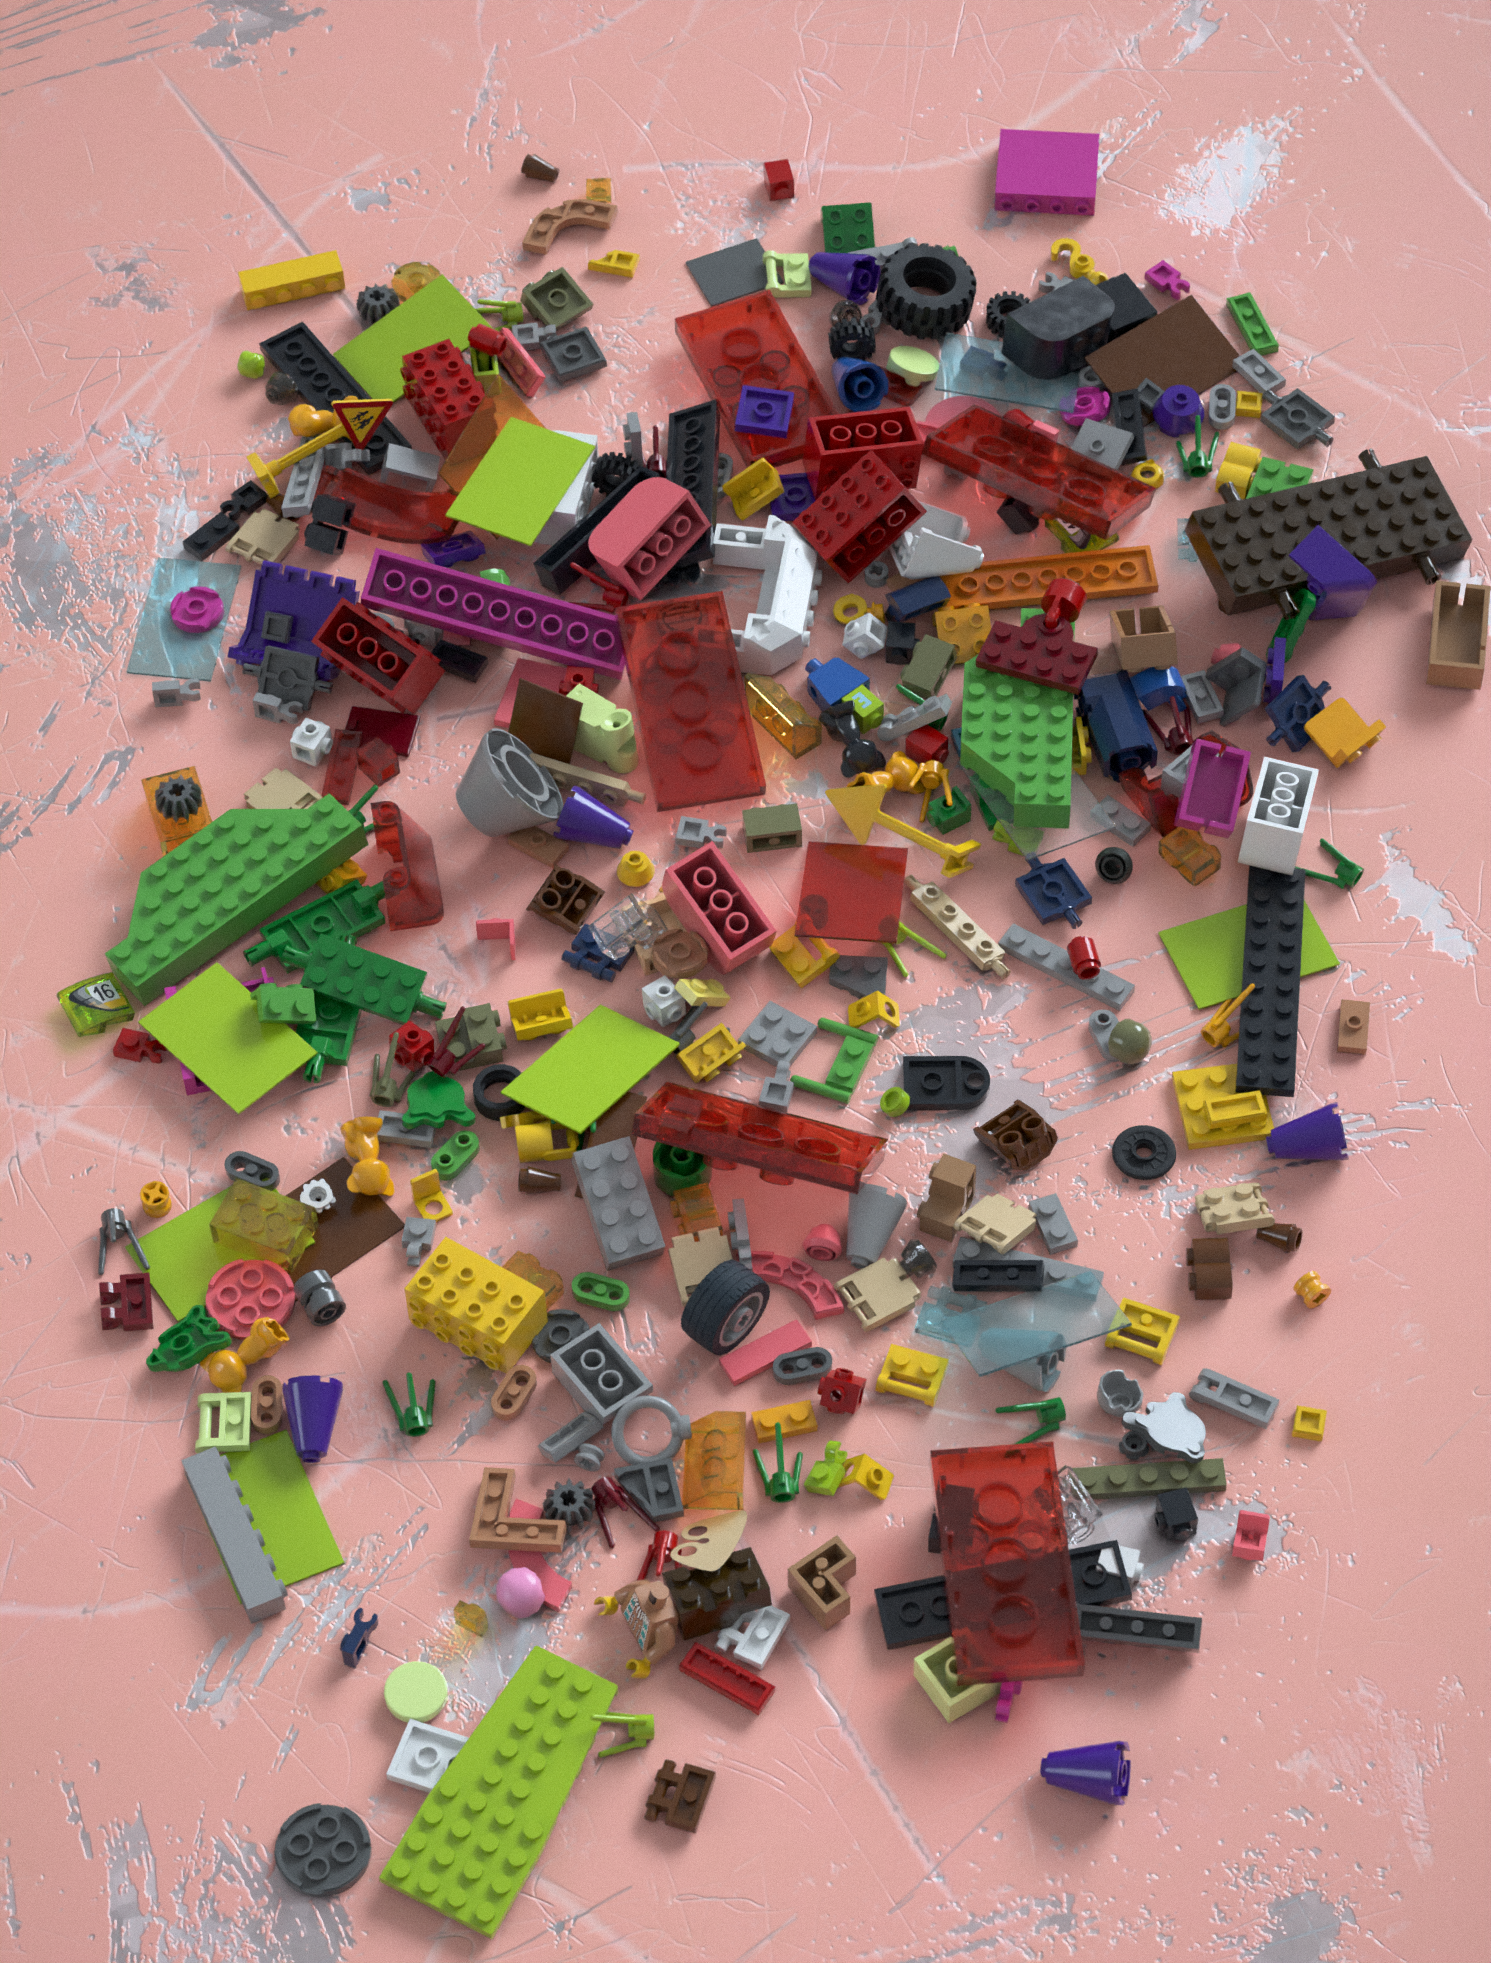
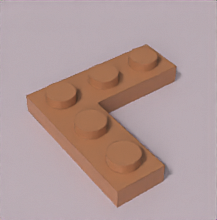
(497, 1531)

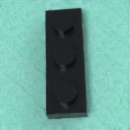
(1129, 418)
(998, 1276)

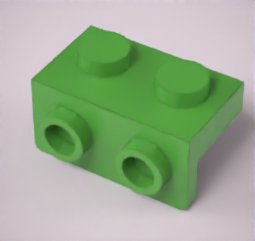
(285, 1004)

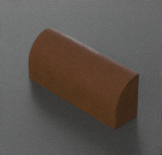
(616, 1123)

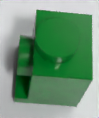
(949, 817)

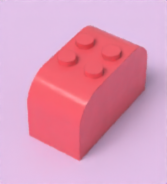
(647, 534)
(717, 907)

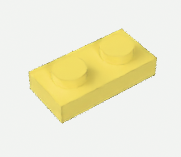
(698, 991)

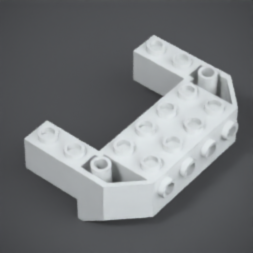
(787, 593)

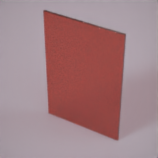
(851, 892)

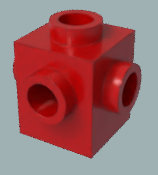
(578, 675)
(413, 1046)
(841, 1391)

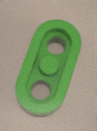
(458, 1154)
(602, 1291)

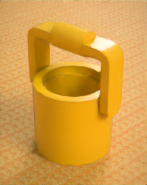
(536, 1143)

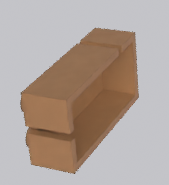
(1458, 636)
(1151, 648)

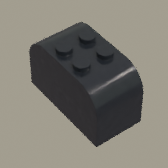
(1058, 330)

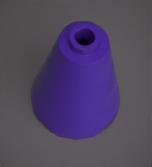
(846, 274)
(592, 822)
(1310, 1137)
(312, 1414)
(1091, 1771)

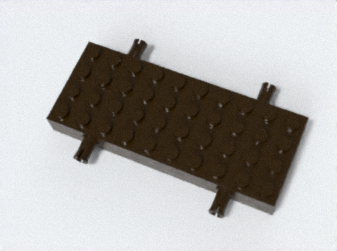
(1383, 516)

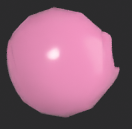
(520, 1592)

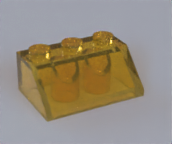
(782, 715)
(715, 1462)

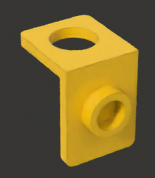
(873, 1007)
(427, 1190)
(868, 1475)

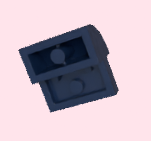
(916, 599)

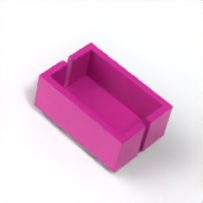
(1212, 788)

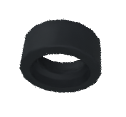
(490, 1076)

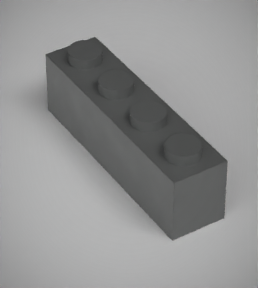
(1139, 1628)

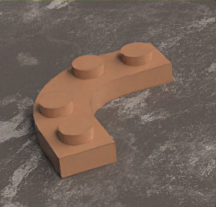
(572, 212)

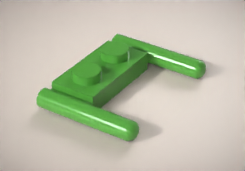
(847, 1066)

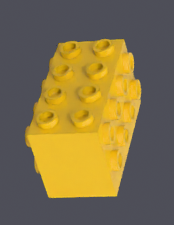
(476, 1305)

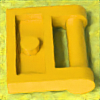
(797, 958)
(1146, 1323)
(915, 1368)

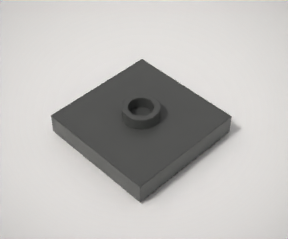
(573, 354)

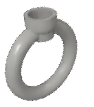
(679, 1428)

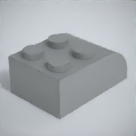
(598, 1373)

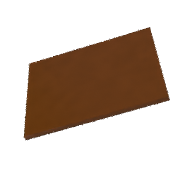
(545, 721)

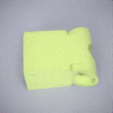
(605, 731)

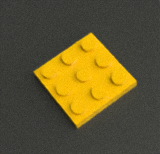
(1207, 1083)

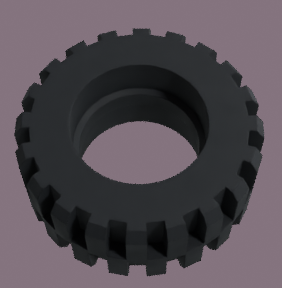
(932, 269)

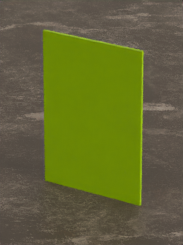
(422, 320)
(520, 481)
(1212, 953)
(218, 1038)
(590, 1068)
(185, 1257)
(283, 1509)

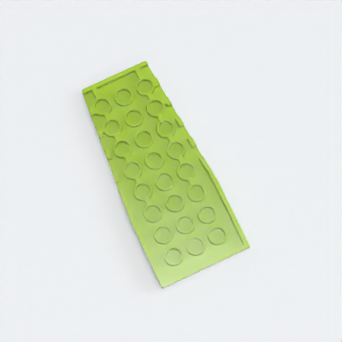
(501, 1794)

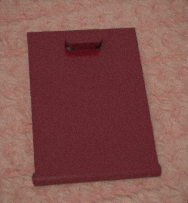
(388, 726)

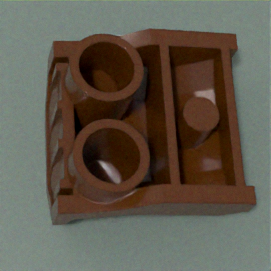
(566, 899)
(1018, 1136)

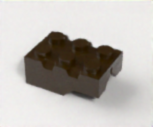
(717, 1598)

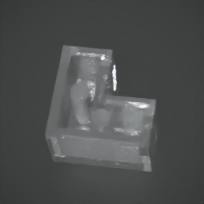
(625, 926)

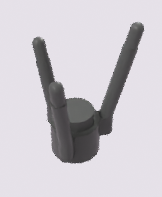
(682, 1033)
(114, 1227)

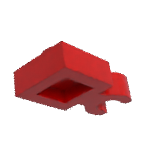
(135, 1045)

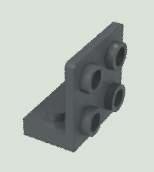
(1242, 679)

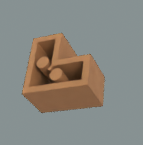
(949, 1198)
(819, 1579)

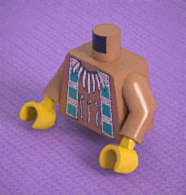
(650, 1618)

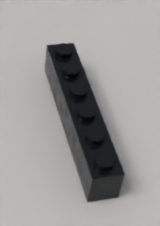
(554, 565)

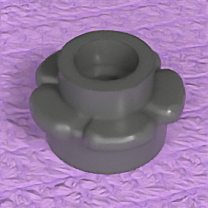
(1133, 1438)

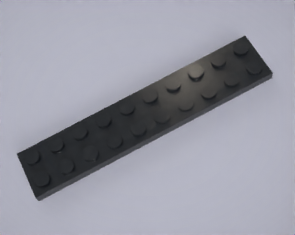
(1274, 965)

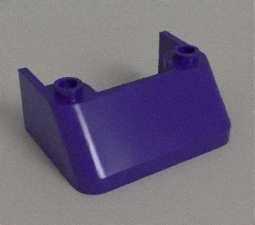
(1333, 576)

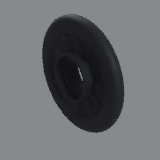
(1144, 1168)

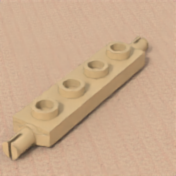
(596, 784)
(957, 926)

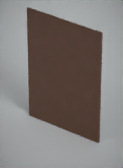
(1168, 350)
(347, 1228)

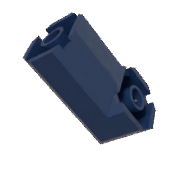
(1115, 723)

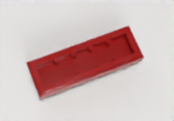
(727, 1678)

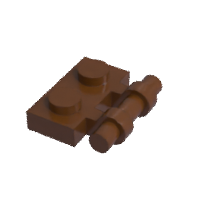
(689, 1797)

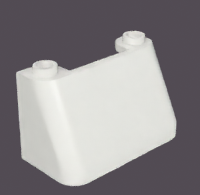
(935, 546)

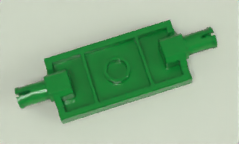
(344, 911)
(364, 980)
(331, 1033)

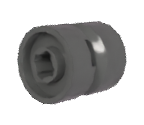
(319, 1297)

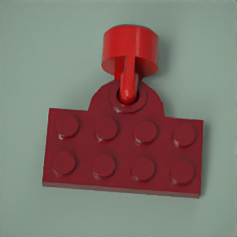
(1044, 645)

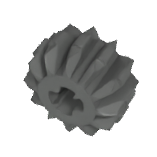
(376, 302)
(178, 798)
(578, 1502)

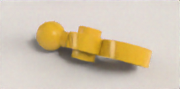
(1080, 263)

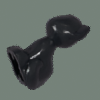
(859, 754)

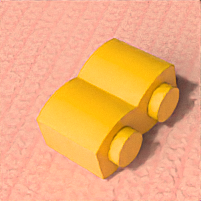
(1239, 467)

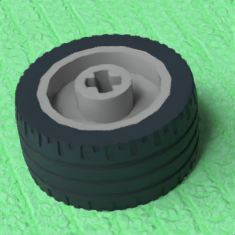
(725, 1307)

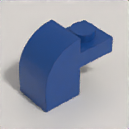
(1157, 686)

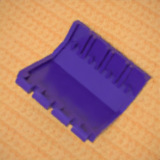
(292, 595)

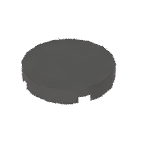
(552, 1339)

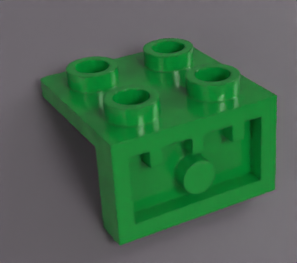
(847, 227)

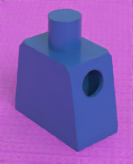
(832, 681)

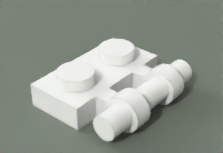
(759, 1638)

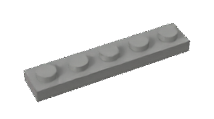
(303, 482)
(1056, 963)
(1053, 1272)

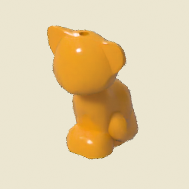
(308, 422)
(898, 775)
(361, 1143)
(228, 1369)

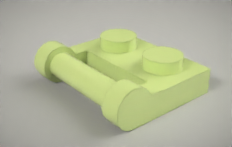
(795, 272)
(233, 1422)

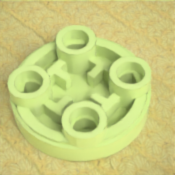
(912, 364)
(416, 1692)

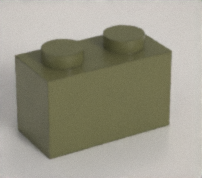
(928, 667)
(772, 828)

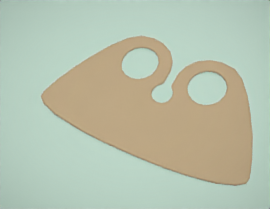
(723, 1537)

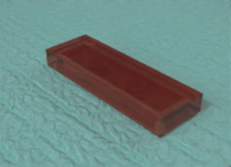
(342, 765)

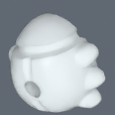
(315, 1191)

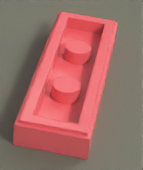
(521, 365)
(762, 1352)

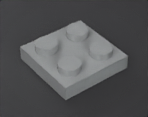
(777, 1035)

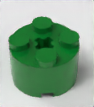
(678, 1168)

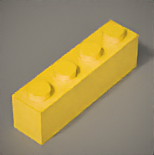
(291, 280)

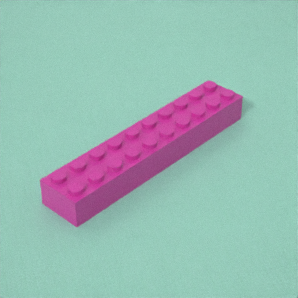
(493, 613)

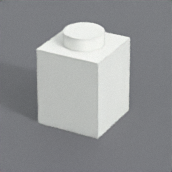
(1130, 1559)

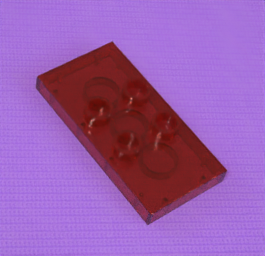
(754, 347)
(1038, 472)
(690, 701)
(768, 1139)
(1006, 1564)

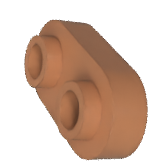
(511, 1394)
(267, 1406)

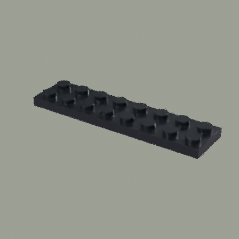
(324, 380)
(694, 466)
(919, 1611)

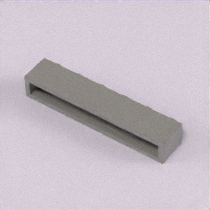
(234, 1535)

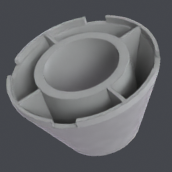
(506, 787)

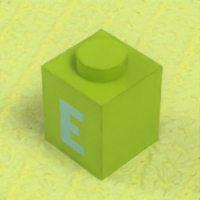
(868, 708)

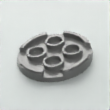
(322, 1850)

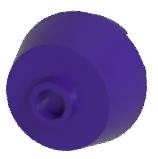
(1177, 410)

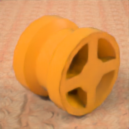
(152, 1192)
(1312, 1289)

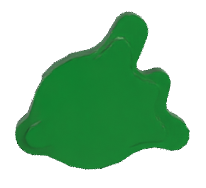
(434, 1101)
(188, 1342)

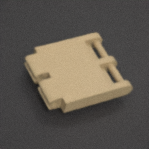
(264, 538)
(281, 791)
(1233, 1208)
(997, 1222)
(695, 1260)
(879, 1292)

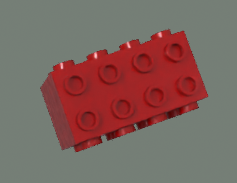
(441, 392)
(840, 440)
(859, 516)
(378, 656)

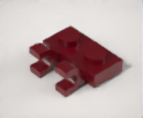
(135, 1299)

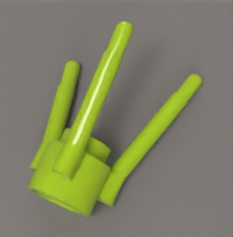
(510, 311)
(903, 932)
(639, 1726)

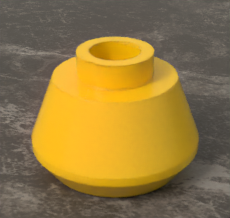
(635, 869)

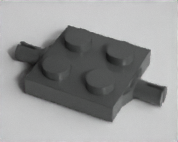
(1297, 418)
(288, 676)

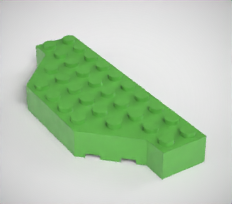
(1020, 741)
(225, 886)

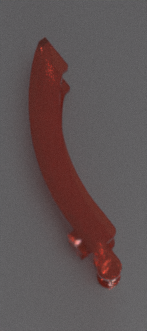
(391, 511)

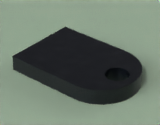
(943, 1082)

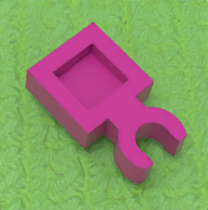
(1166, 277)
(1005, 1699)

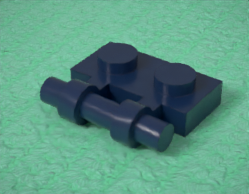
(585, 948)

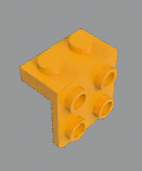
(964, 628)
(1342, 732)

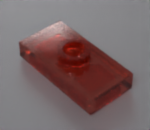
(900, 391)

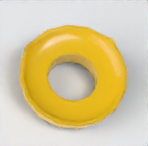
(1155, 481)
(846, 602)

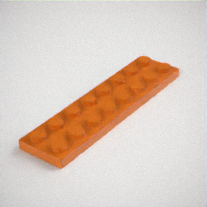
(1027, 578)

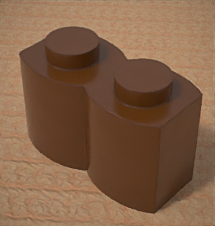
(1210, 1268)

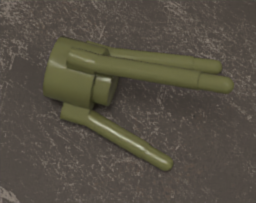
(385, 1091)

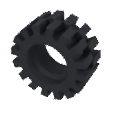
(1000, 305)
(852, 331)
(608, 467)

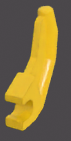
(522, 1119)

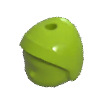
(251, 365)

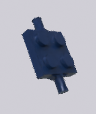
(1292, 710)
(1053, 891)

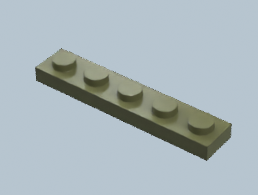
(1152, 1478)

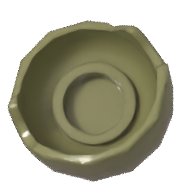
(1129, 1041)

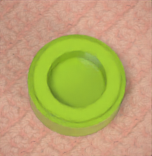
(894, 1101)

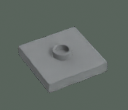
(1103, 443)

